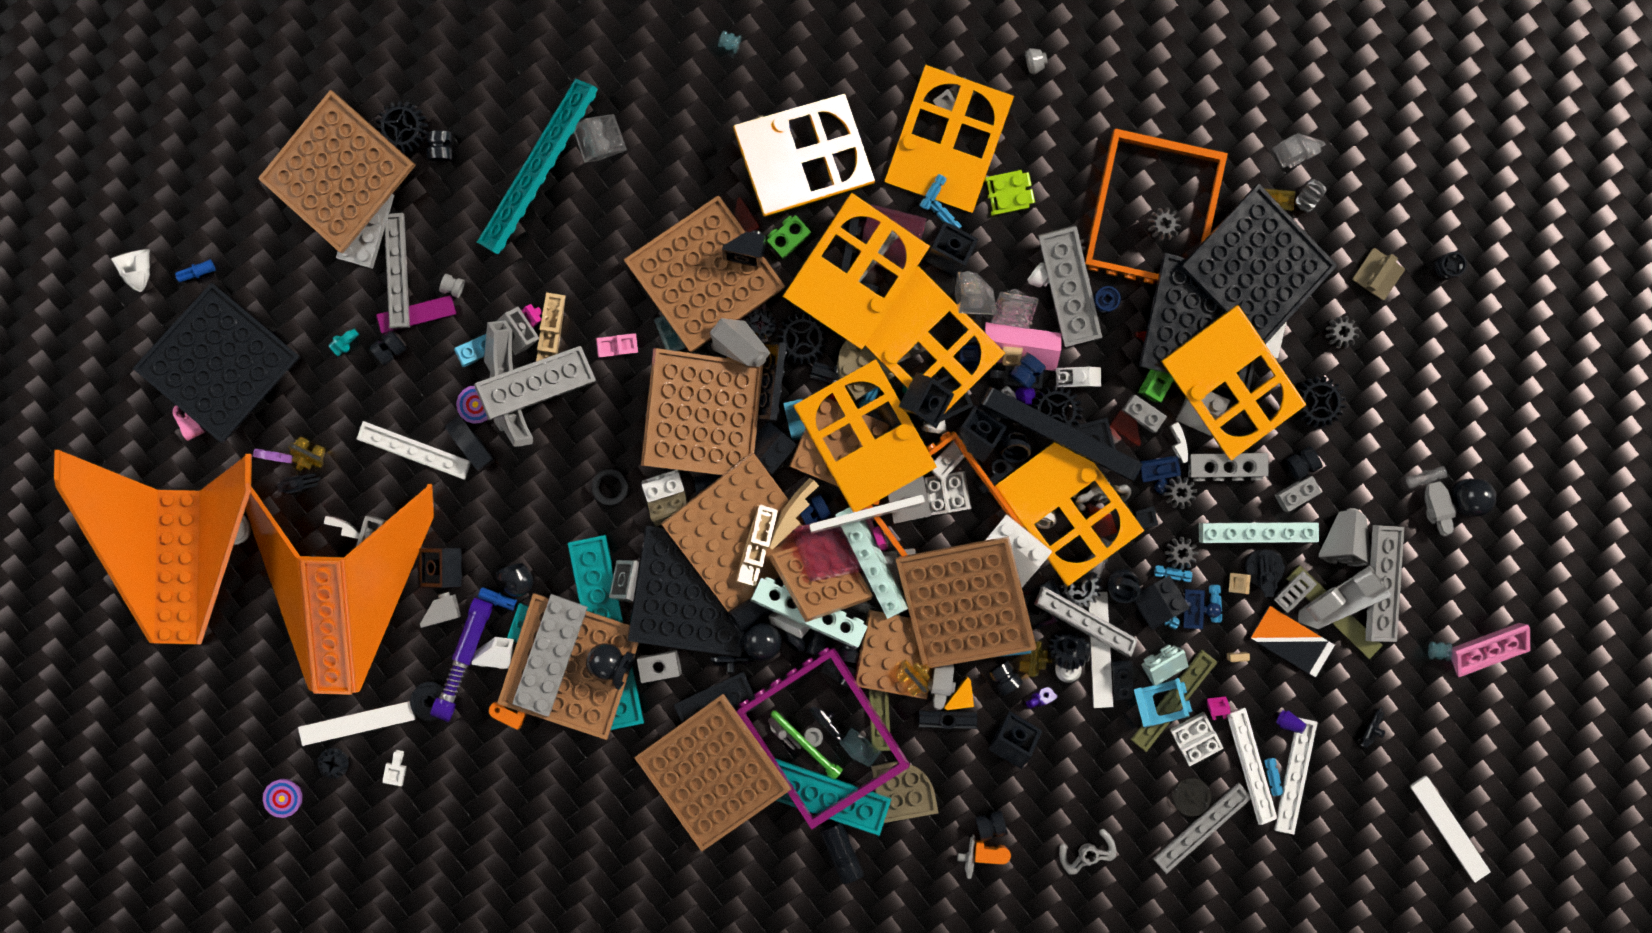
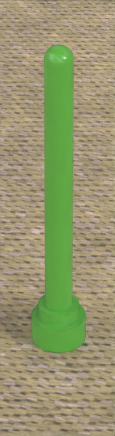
(832, 770)

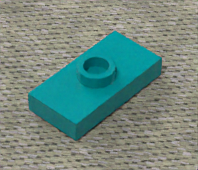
(518, 622)

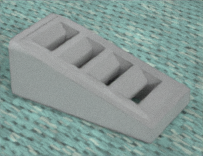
(1299, 596)

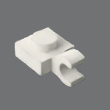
(394, 771)

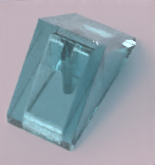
(668, 335)
(859, 748)

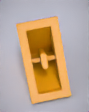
(962, 696)

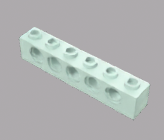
(1258, 532)
(874, 566)
(852, 638)

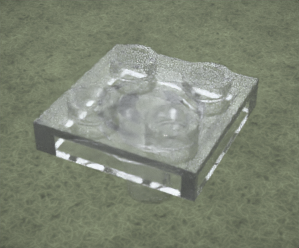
(1014, 309)

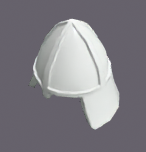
(134, 268)

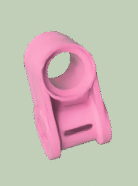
(188, 427)

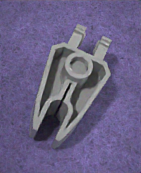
(1440, 507)
(941, 685)

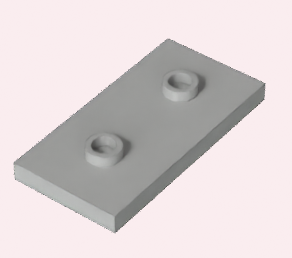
(910, 490)

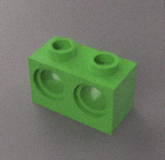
(792, 240)
(1156, 386)

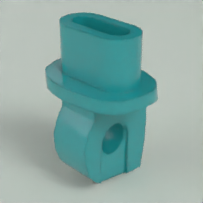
(341, 343)

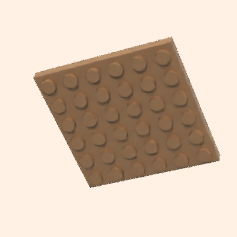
(336, 171)
(692, 281)
(700, 412)
(717, 523)
(966, 602)
(581, 699)
(712, 772)

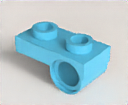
(471, 351)
(795, 424)

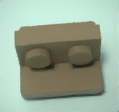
(1379, 273)
(665, 507)

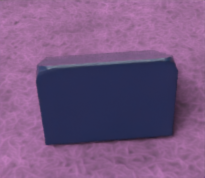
(969, 356)

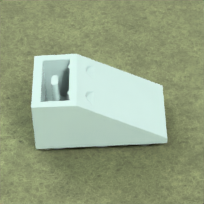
(1165, 664)

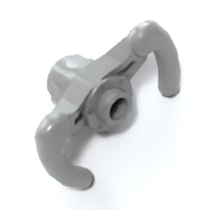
(1098, 495)
(1093, 858)

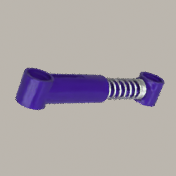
(463, 655)

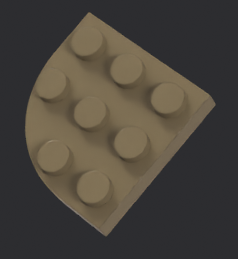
(853, 358)
(910, 793)

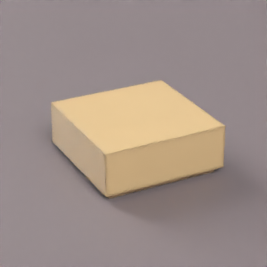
(1012, 356)
(1239, 583)
(1238, 657)

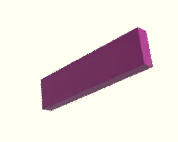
(422, 312)

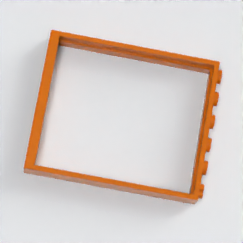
(1160, 144)
(933, 448)

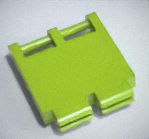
(1010, 192)

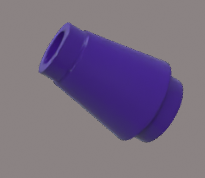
(1290, 722)

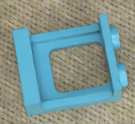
(1147, 707)

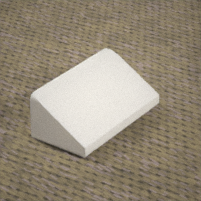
(788, 625)

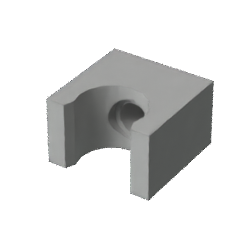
(671, 666)

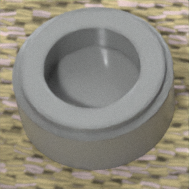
(813, 736)

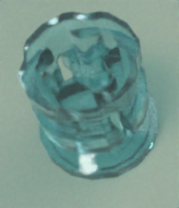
(730, 41)
(1440, 650)

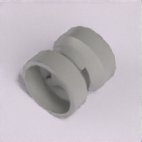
(451, 285)

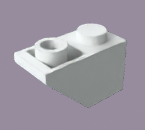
(1078, 377)
(495, 653)

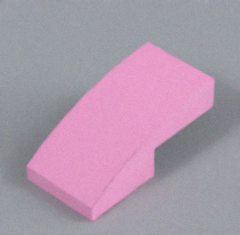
(616, 345)

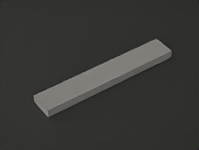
(397, 271)
(1085, 621)
(1202, 828)

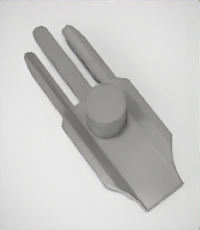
(782, 734)
(968, 858)

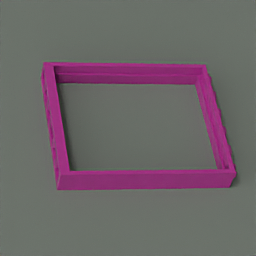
(777, 685)

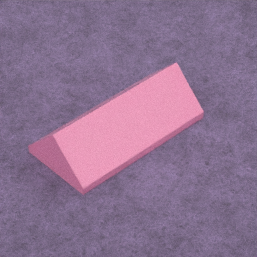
(1039, 343)
(1491, 649)

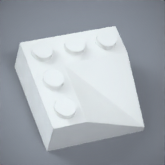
(1027, 549)

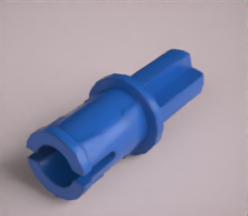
(195, 271)
(497, 598)

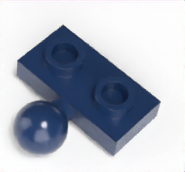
(1159, 470)
(1195, 615)

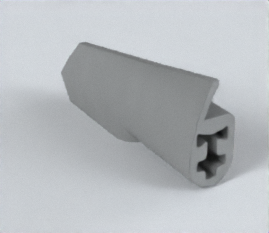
(1350, 597)

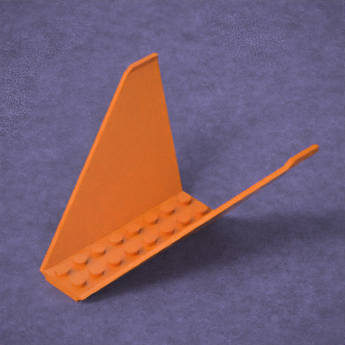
(156, 544)
(339, 604)

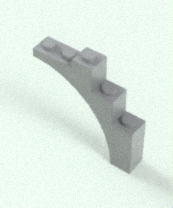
(499, 360)

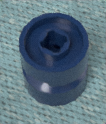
(1106, 299)
(1028, 370)
(821, 510)

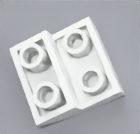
(949, 494)
(1196, 738)

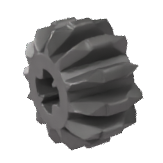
(1310, 195)
(1166, 217)
(1338, 325)
(1179, 484)
(1180, 546)

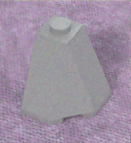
(738, 342)
(1348, 540)

